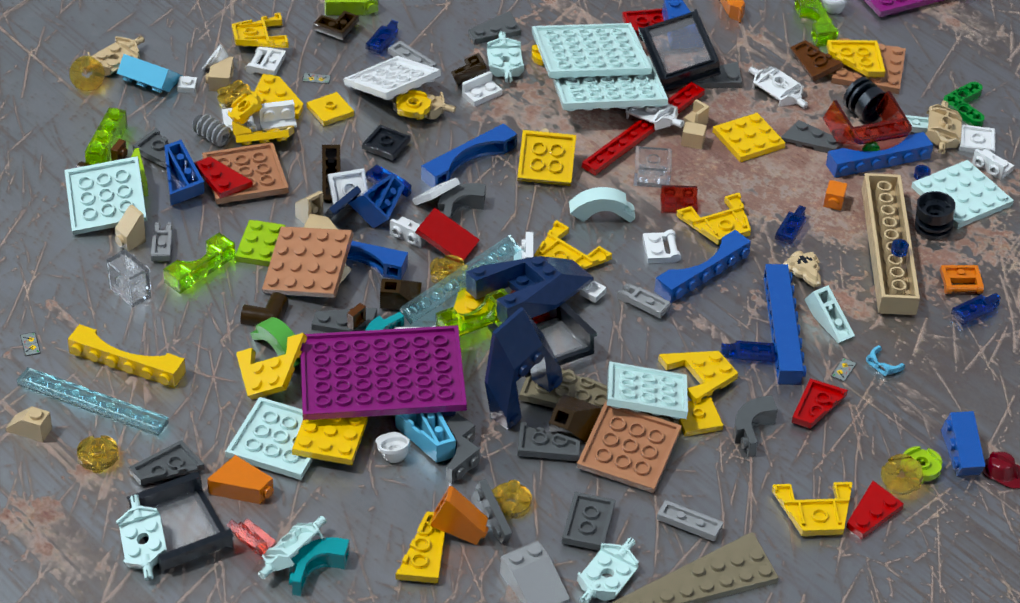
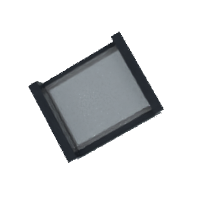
(680, 51)
(566, 334)
(187, 520)

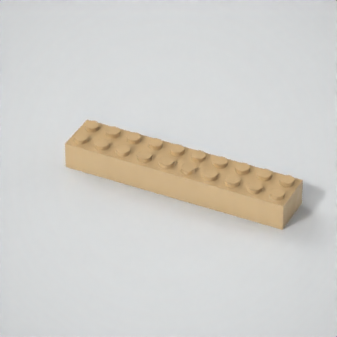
(886, 221)

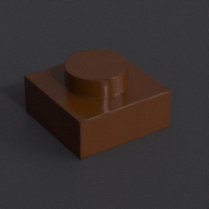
(119, 150)
(356, 316)

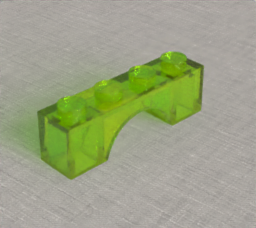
(823, 27)
(112, 125)
(184, 274)
(475, 320)

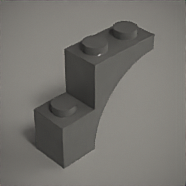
(467, 454)

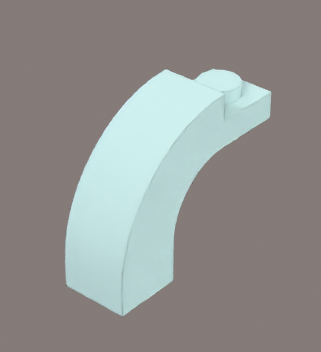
(601, 199)

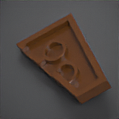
(814, 61)

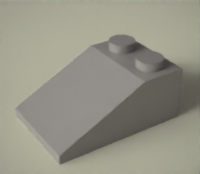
(533, 575)

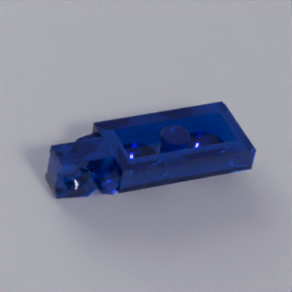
(382, 37)
(378, 173)
(791, 226)
(975, 308)
(749, 351)

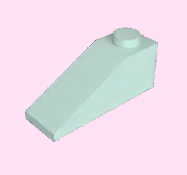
(829, 314)

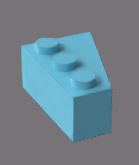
(429, 433)

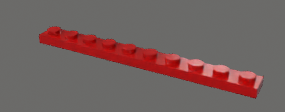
(637, 132)

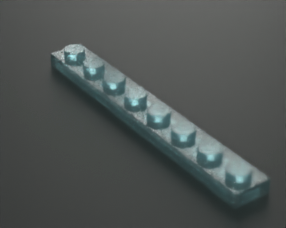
(456, 281)
(93, 401)

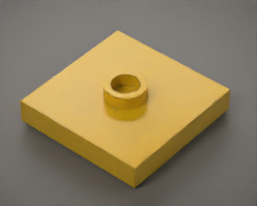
(330, 109)
(701, 418)

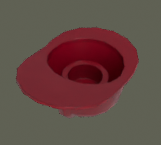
(1003, 469)

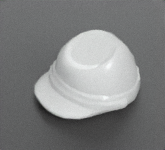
(834, 6)
(217, 56)
(393, 446)

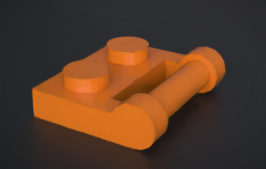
(961, 274)

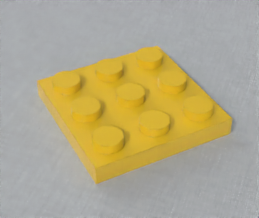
(748, 137)
(546, 157)
(330, 439)

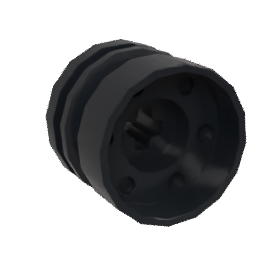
(863, 98)
(935, 215)

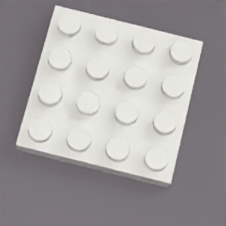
(392, 77)

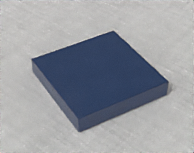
(343, 202)

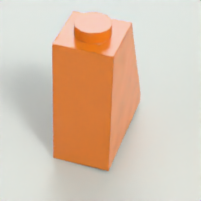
(240, 482)
(459, 517)

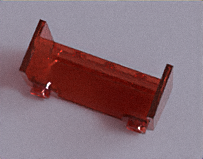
(893, 125)

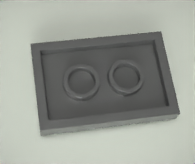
(588, 521)

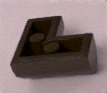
(336, 28)
(474, 67)
(275, 308)

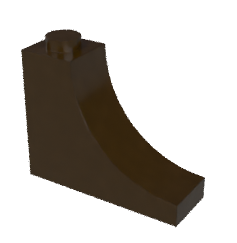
(330, 165)

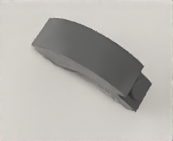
(462, 197)
(751, 415)

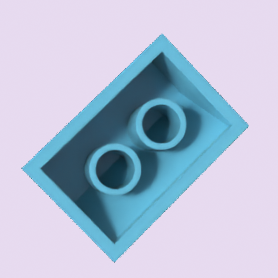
(147, 74)

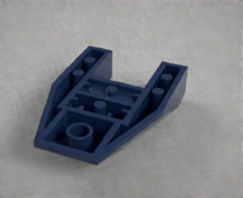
(538, 281)
(514, 351)

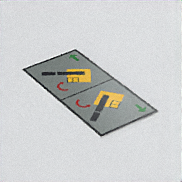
(319, 78)
(30, 343)
(843, 369)

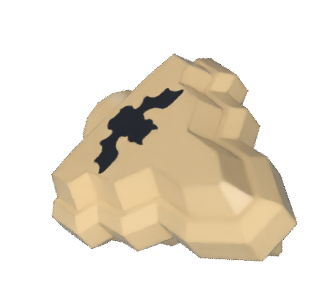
(805, 267)

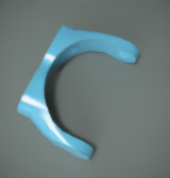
(889, 369)

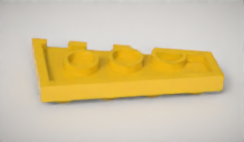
(425, 554)

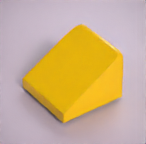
(239, 129)

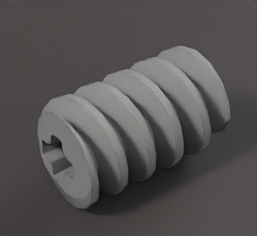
(211, 129)

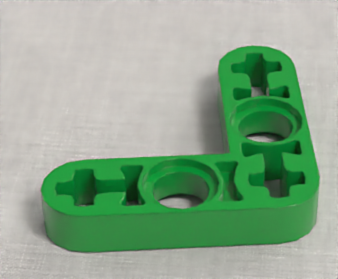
(971, 91)

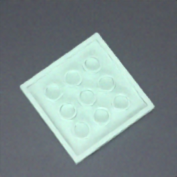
(971, 190)
(103, 193)
(647, 390)
(268, 439)

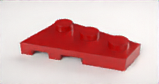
(222, 178)
(817, 402)
(873, 510)

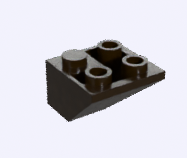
(398, 292)
(574, 418)

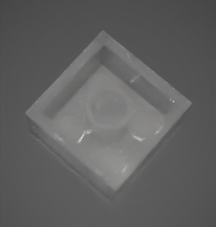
(652, 166)
(129, 278)

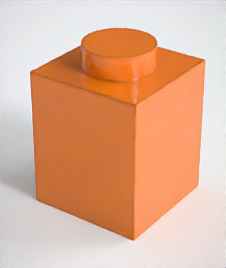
(835, 195)

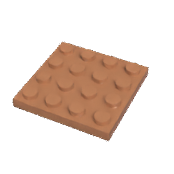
(893, 63)
(257, 164)
(308, 262)
(629, 447)

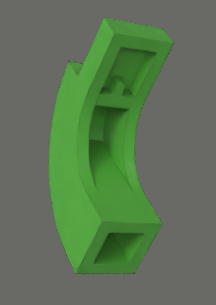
(276, 334)

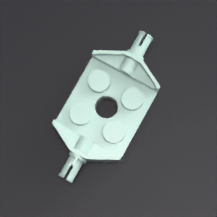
(505, 50)
(135, 525)
(280, 555)
(611, 560)

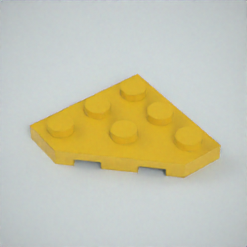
(859, 55)
(274, 89)

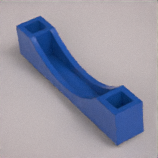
(494, 142)
(848, 162)
(386, 261)
(678, 282)

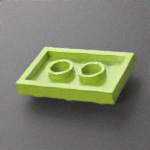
(258, 243)

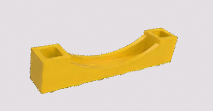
(161, 369)

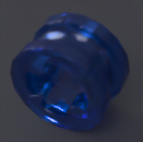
(921, 171)
(899, 247)

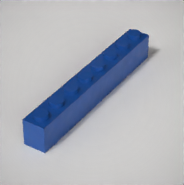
(784, 325)

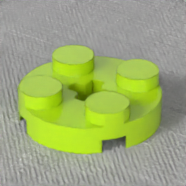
(932, 461)

